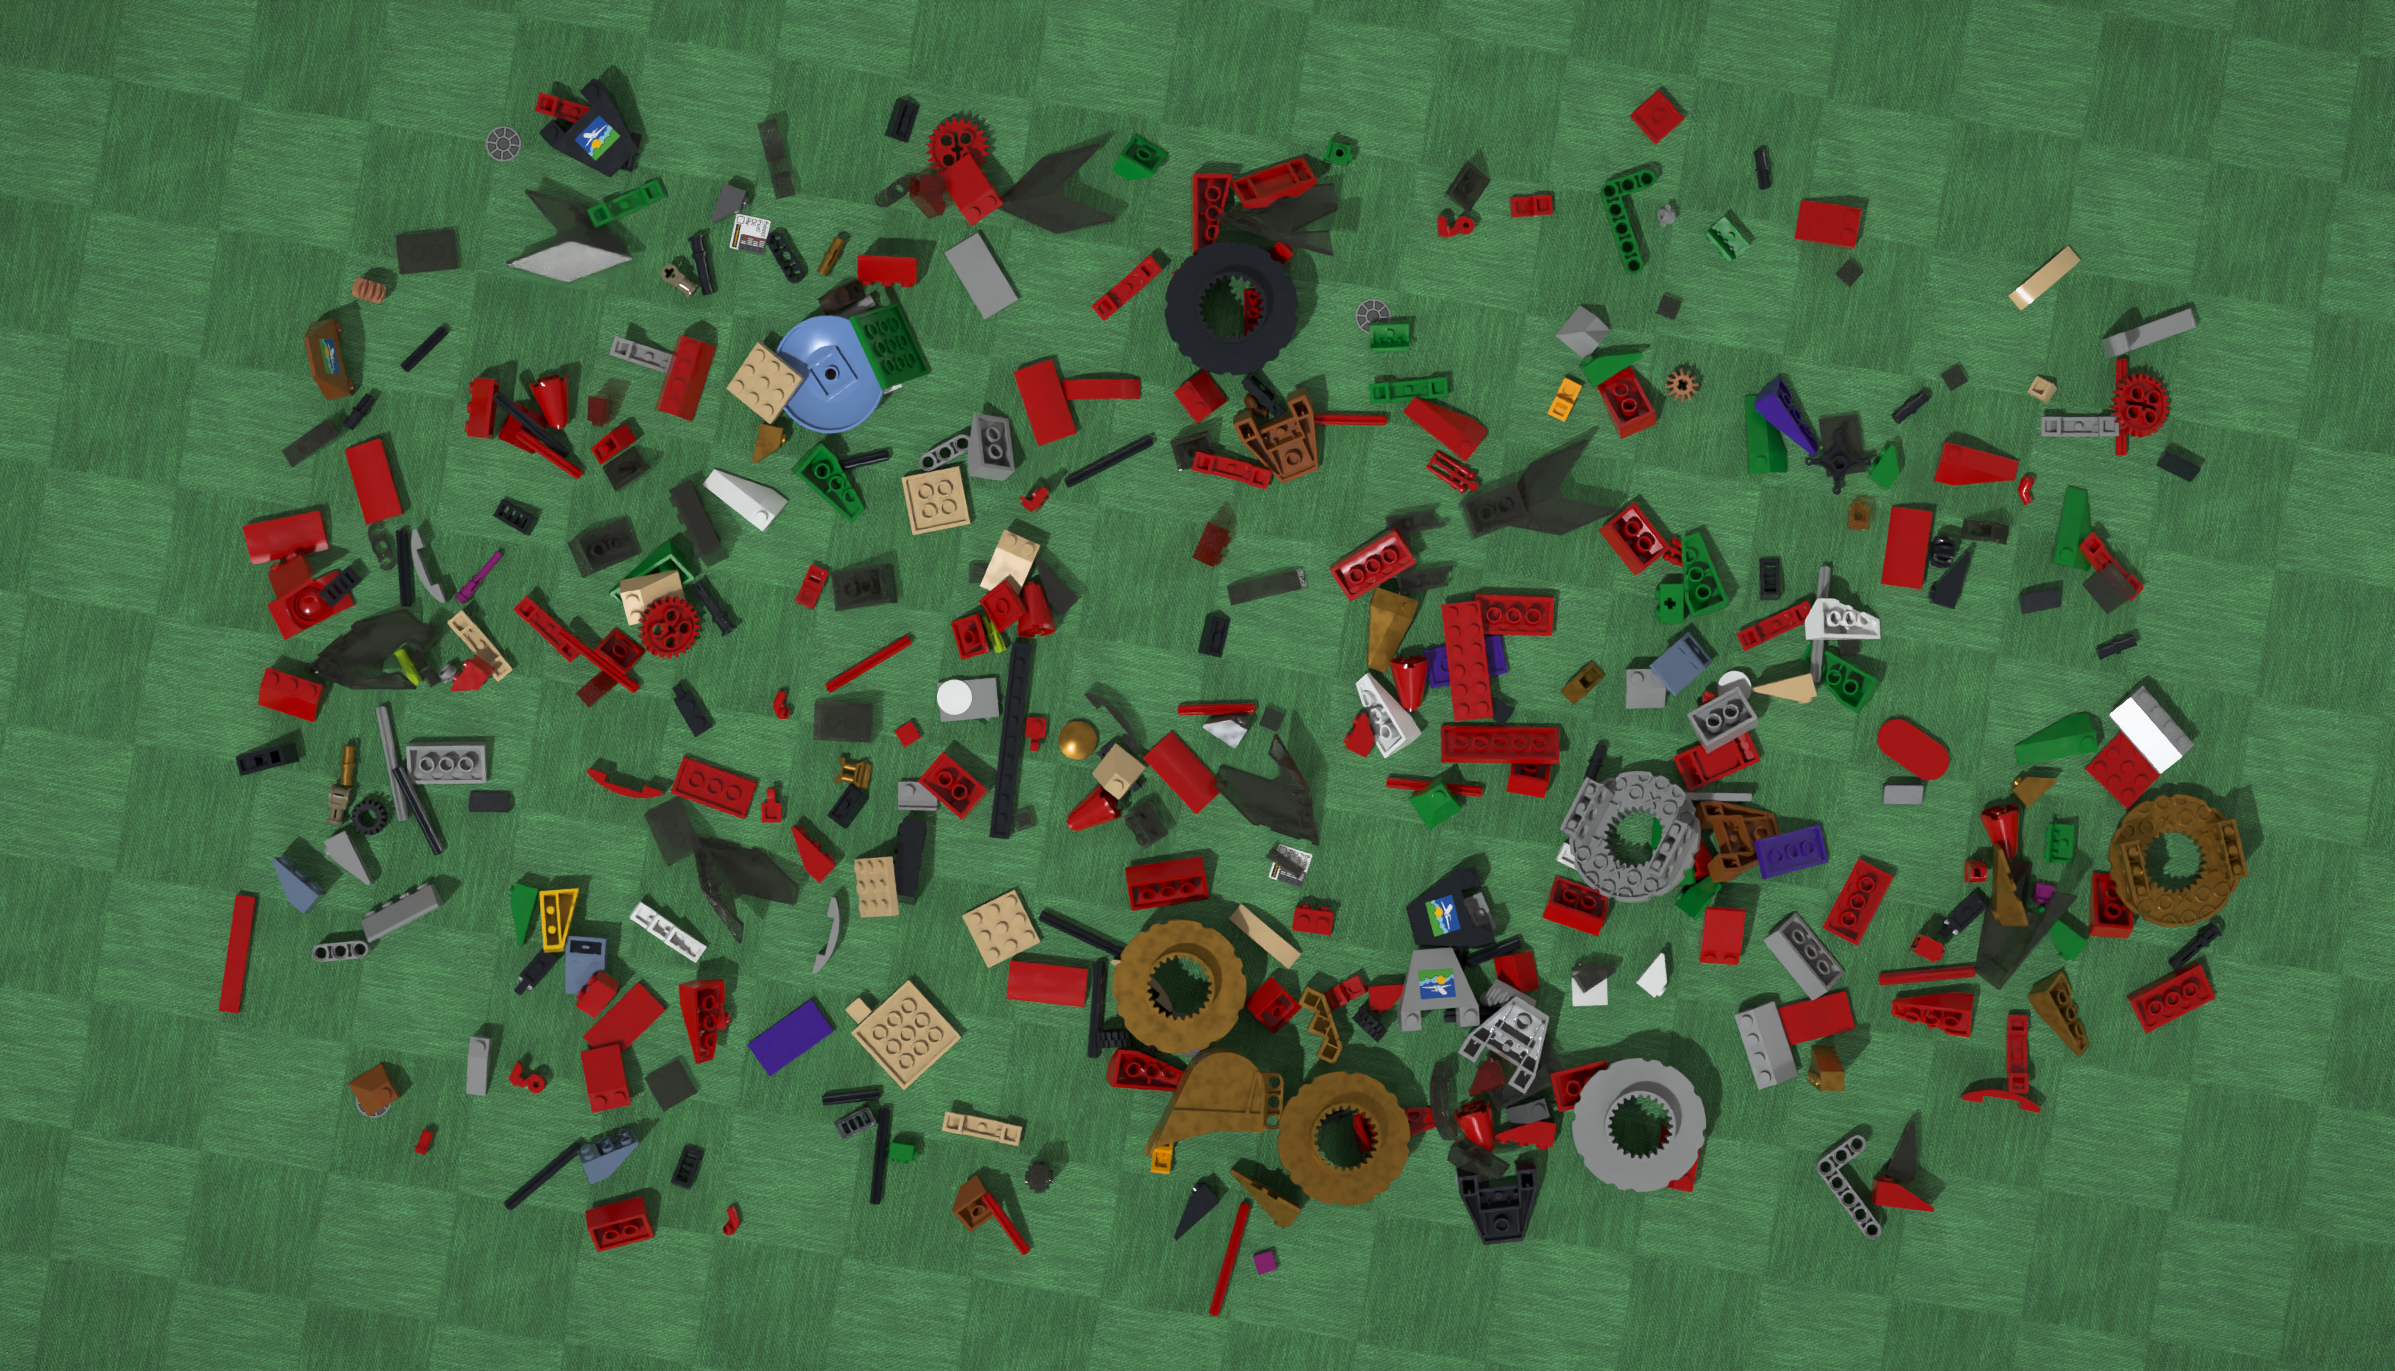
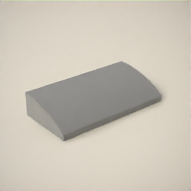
(447, 762)

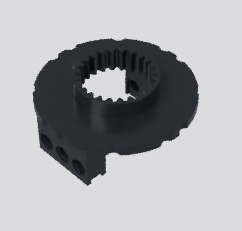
(1221, 354)

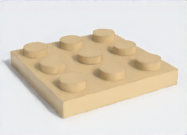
(765, 383)
(935, 500)
(876, 887)
(1001, 928)

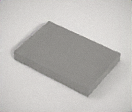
(983, 703)

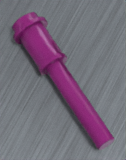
(472, 585)

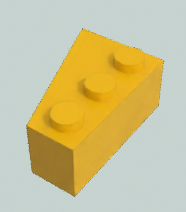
(556, 917)

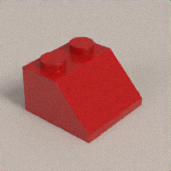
(1200, 397)
(1528, 779)
(1272, 1005)

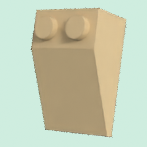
(1010, 561)
(642, 590)
(1795, 688)

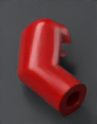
(2024, 488)
(779, 706)

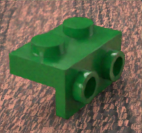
(1727, 239)
(1389, 336)
(2060, 843)

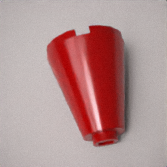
(553, 399)
(1039, 617)
(1410, 680)
(1094, 810)
(2002, 827)
(1477, 1123)

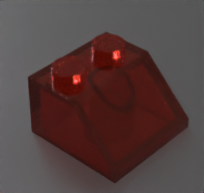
(1211, 544)
(1487, 1078)

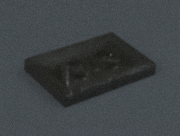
(426, 252)
(1851, 438)
(673, 831)

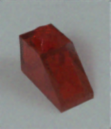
(599, 411)
(596, 689)

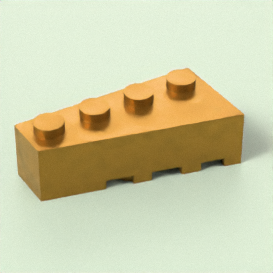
(1826, 1070)

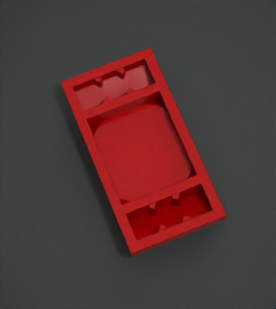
(1274, 183)
(307, 607)
(1702, 768)

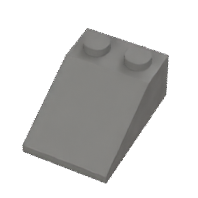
(990, 448)

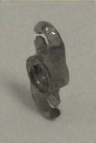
(891, 199)
(388, 553)

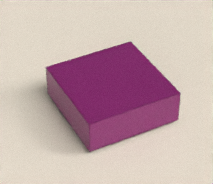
(2042, 893)
(1265, 1262)

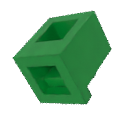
(1330, 155)
(902, 1152)

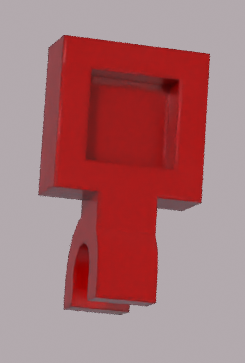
(1035, 729)
(771, 810)

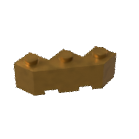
(1322, 1024)

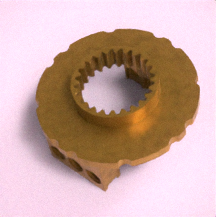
(2220, 868)
(1194, 942)
(1300, 1154)

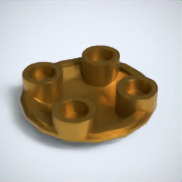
(1077, 740)

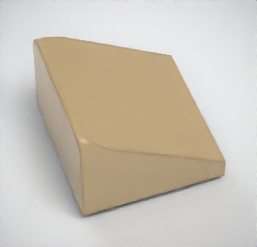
(2042, 389)
(858, 1010)

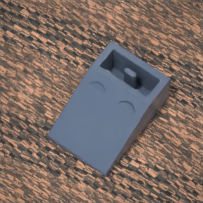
(1681, 663)
(297, 887)
(583, 958)
(606, 1155)

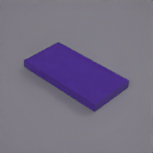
(1438, 663)
(1791, 851)
(790, 1038)

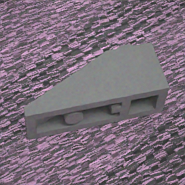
(344, 852)
(478, 1064)

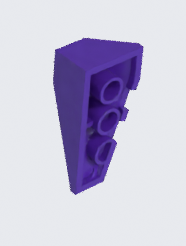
(1777, 408)

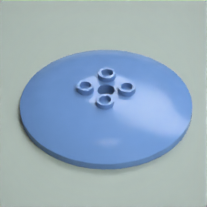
(824, 402)

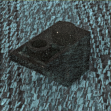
(841, 297)

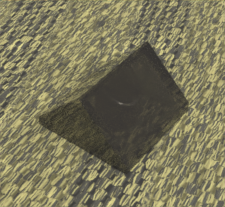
(1467, 187)
(1186, 447)
(626, 469)

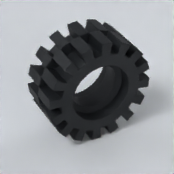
(357, 814)
(1370, 1024)
(1114, 1038)

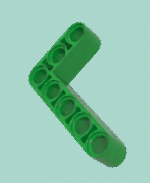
(1622, 218)

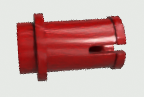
(424, 1142)

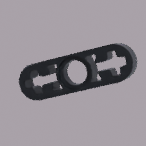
(782, 242)

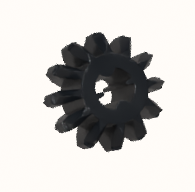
(1942, 551)

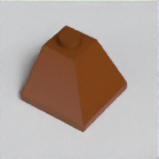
(375, 1089)
(970, 1206)

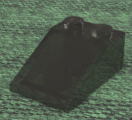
(1493, 510)
(603, 547)
(864, 587)
(843, 721)

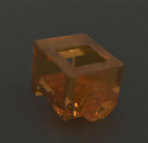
(1863, 522)

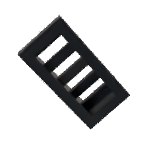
(527, 518)
(351, 574)
(1769, 595)
(868, 1112)
(686, 1185)

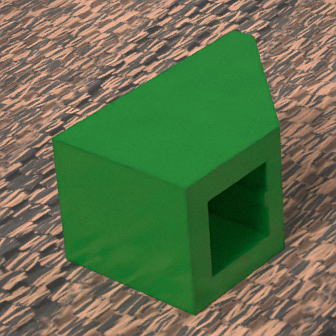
(1886, 468)

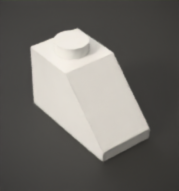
(1654, 976)

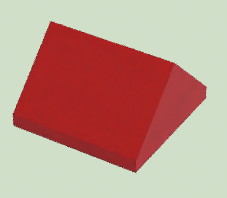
(511, 426)
(970, 636)
(619, 651)
(1517, 971)

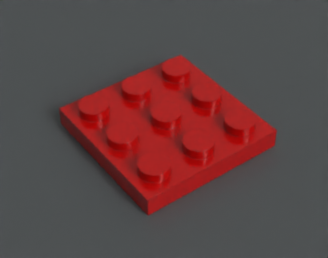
(2122, 770)

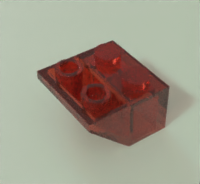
(927, 194)

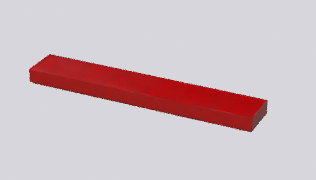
(237, 954)

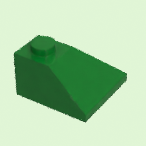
(1139, 159)
(1435, 803)

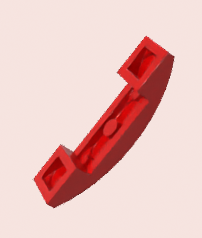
(560, 108)
(1127, 288)
(1101, 389)
(1232, 469)
(2099, 558)
(544, 625)
(1774, 626)
(601, 778)
(2017, 1053)
(1977, 1096)

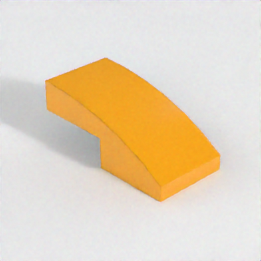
(1564, 399)
(1162, 1159)

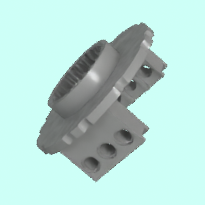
(1596, 813)
(1633, 1078)

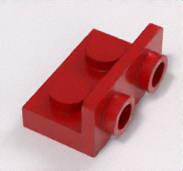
(1039, 498)
(1312, 920)

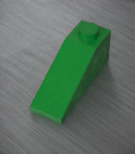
(1605, 365)
(523, 905)
(2065, 940)

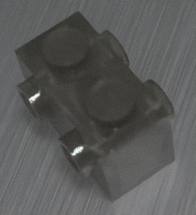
(1145, 825)
(1039, 1176)

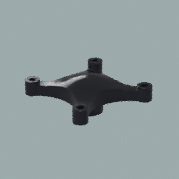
(1837, 461)

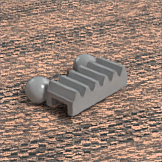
(1503, 994)

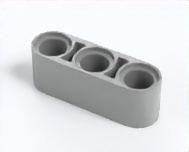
(935, 453)
(332, 954)

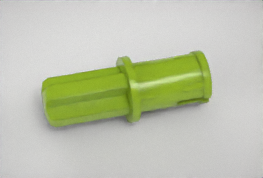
(994, 635)
(408, 666)

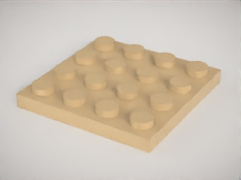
(906, 1035)

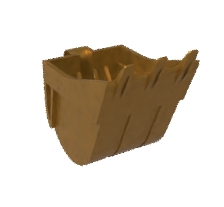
(1218, 1094)

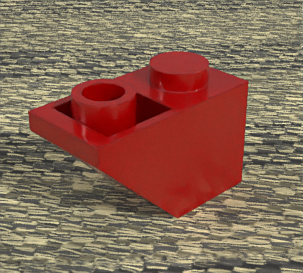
(1281, 252)
(474, 675)
(1361, 738)

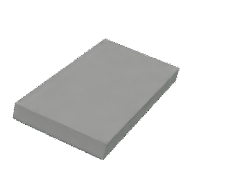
(981, 276)

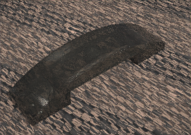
(776, 159)
(1266, 587)
(1130, 739)
(1439, 1101)

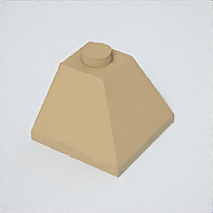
(1118, 771)

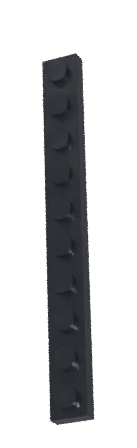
(1010, 741)

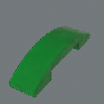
(626, 204)
(1408, 390)

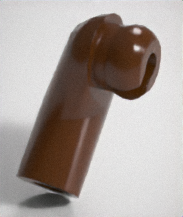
(1251, 403)

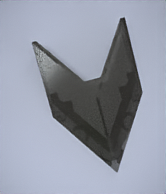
(1042, 199)
(1287, 215)
(578, 245)
(1544, 500)
(359, 655)
(1278, 804)
(732, 870)

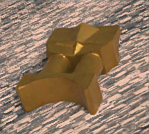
(861, 774)

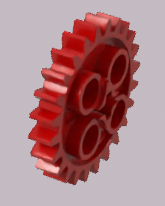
(939, 151)
(2136, 423)
(680, 638)

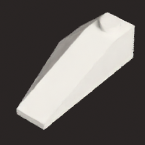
(751, 500)
(1838, 621)
(1390, 722)

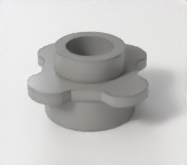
(1666, 215)
(447, 673)

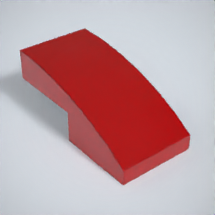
(1531, 206)
(812, 586)
(1345, 992)

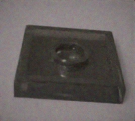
(2109, 588)
(670, 1085)

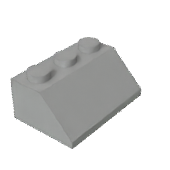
(1722, 719)

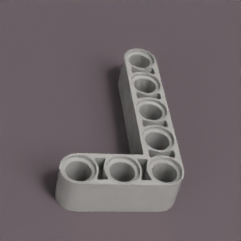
(2149, 333)
(1845, 1187)

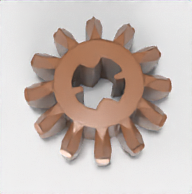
(368, 290)
(1688, 387)

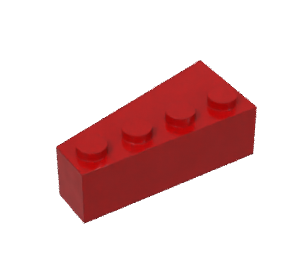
(1207, 201)

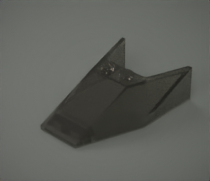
(2007, 947)

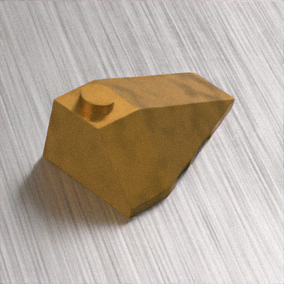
(1388, 624)
(2006, 904)
(2054, 1005)
(1276, 1205)

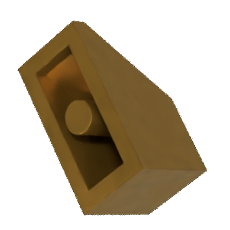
(768, 441)
(1582, 683)
(2029, 789)

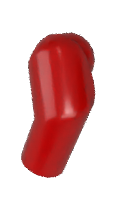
(733, 1222)

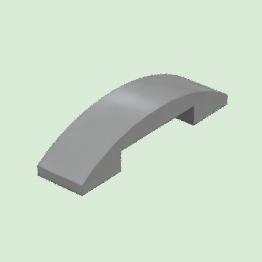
(640, 354)
(2079, 427)
(417, 544)
(833, 911)

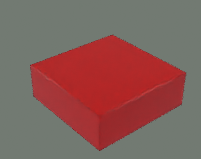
(907, 734)

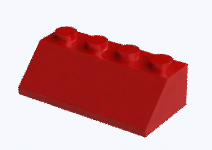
(685, 377)
(1166, 883)

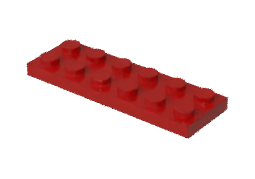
(1467, 660)
(1499, 744)

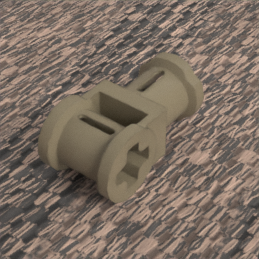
(679, 280)
(338, 803)

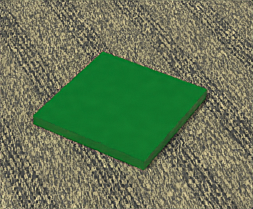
(889, 346)

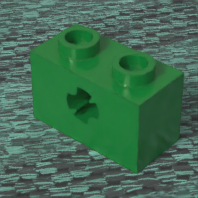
(1676, 595)

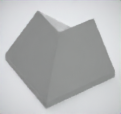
(1583, 332)

